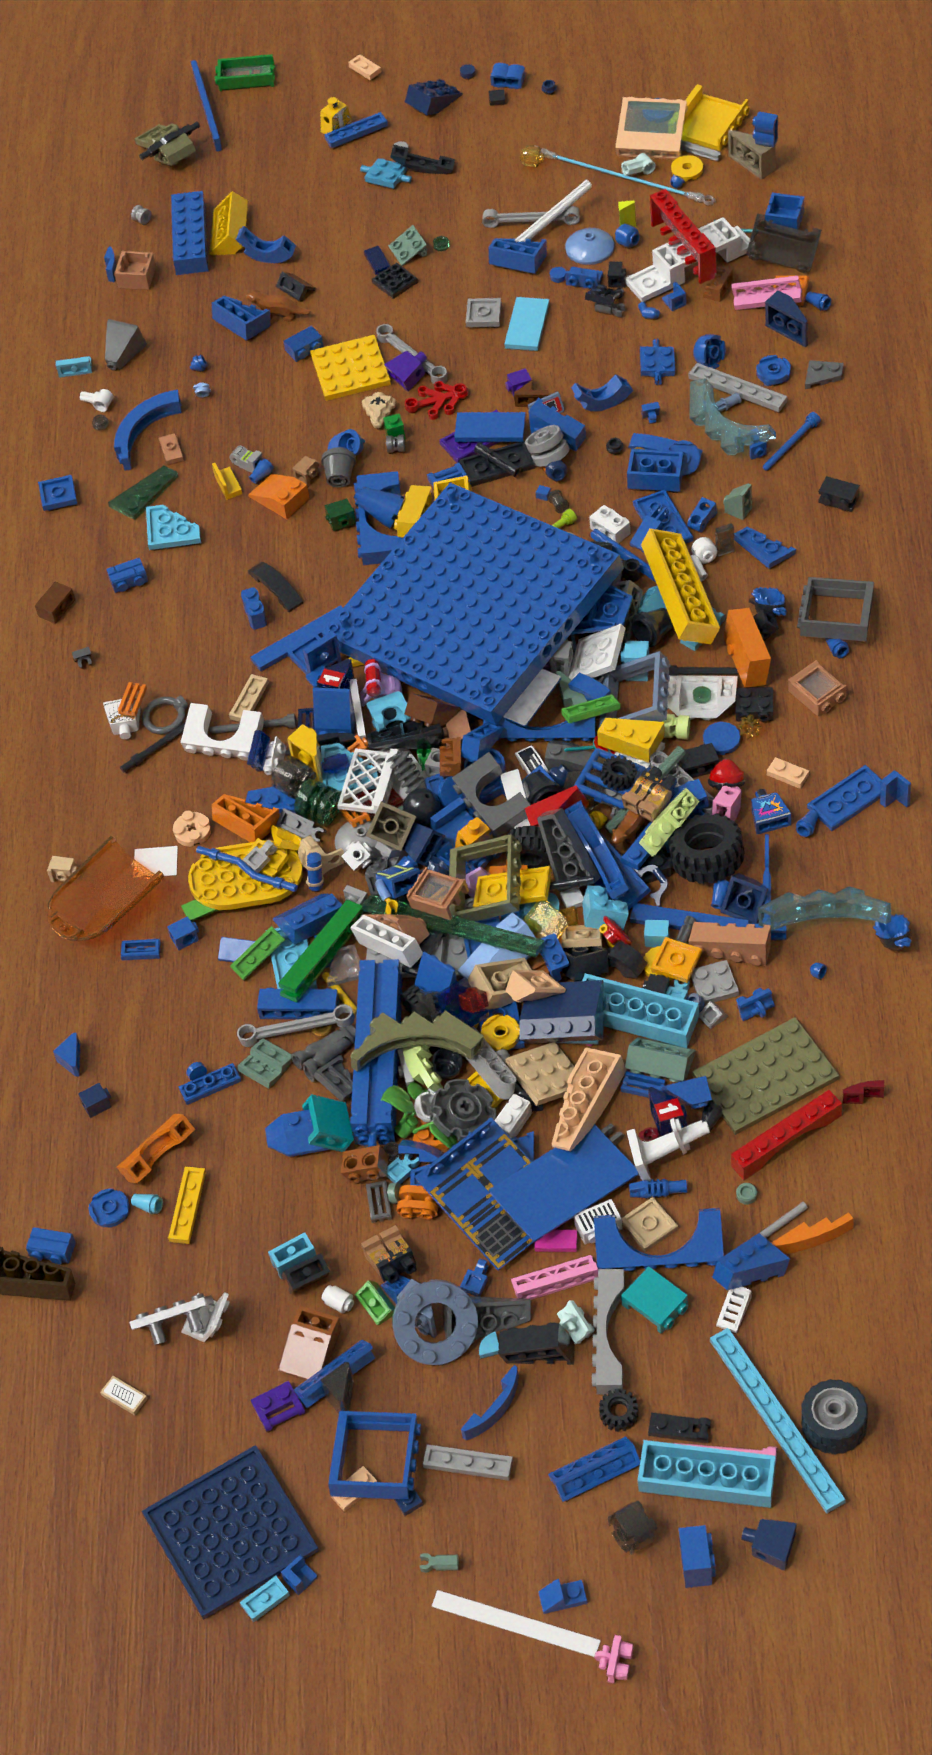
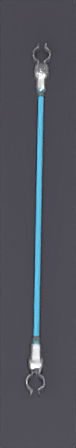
(697, 197)

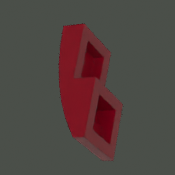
(855, 1093)

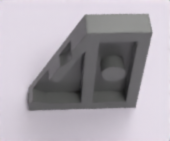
(823, 373)
(335, 1078)

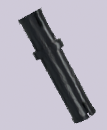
(485, 451)

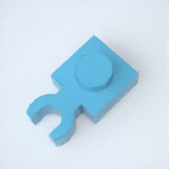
(678, 990)
(400, 1169)

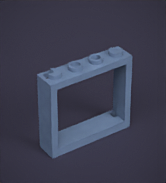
(655, 662)

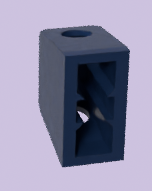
(422, 843)
(772, 1541)

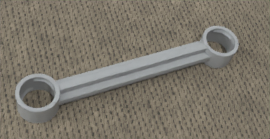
(527, 217)
(402, 347)
(295, 1025)

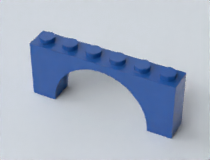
(375, 545)
(616, 1252)

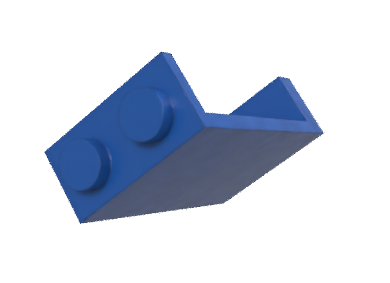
(453, 819)

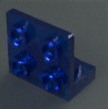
(450, 1002)

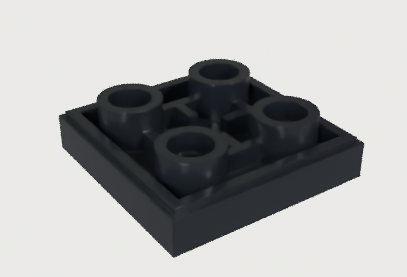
(394, 280)

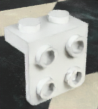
(210, 1319)

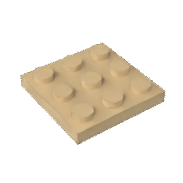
(542, 1072)

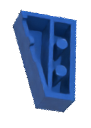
(517, 255)
(240, 318)
(543, 416)
(750, 1262)

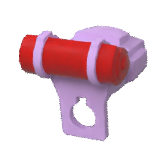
(377, 683)

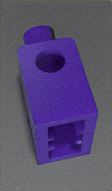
(406, 369)

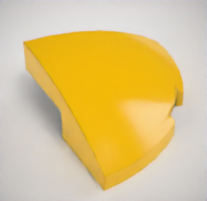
(285, 838)

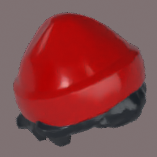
(726, 774)

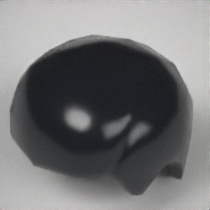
(447, 1063)

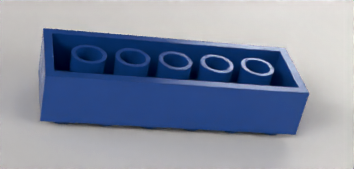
(189, 233)

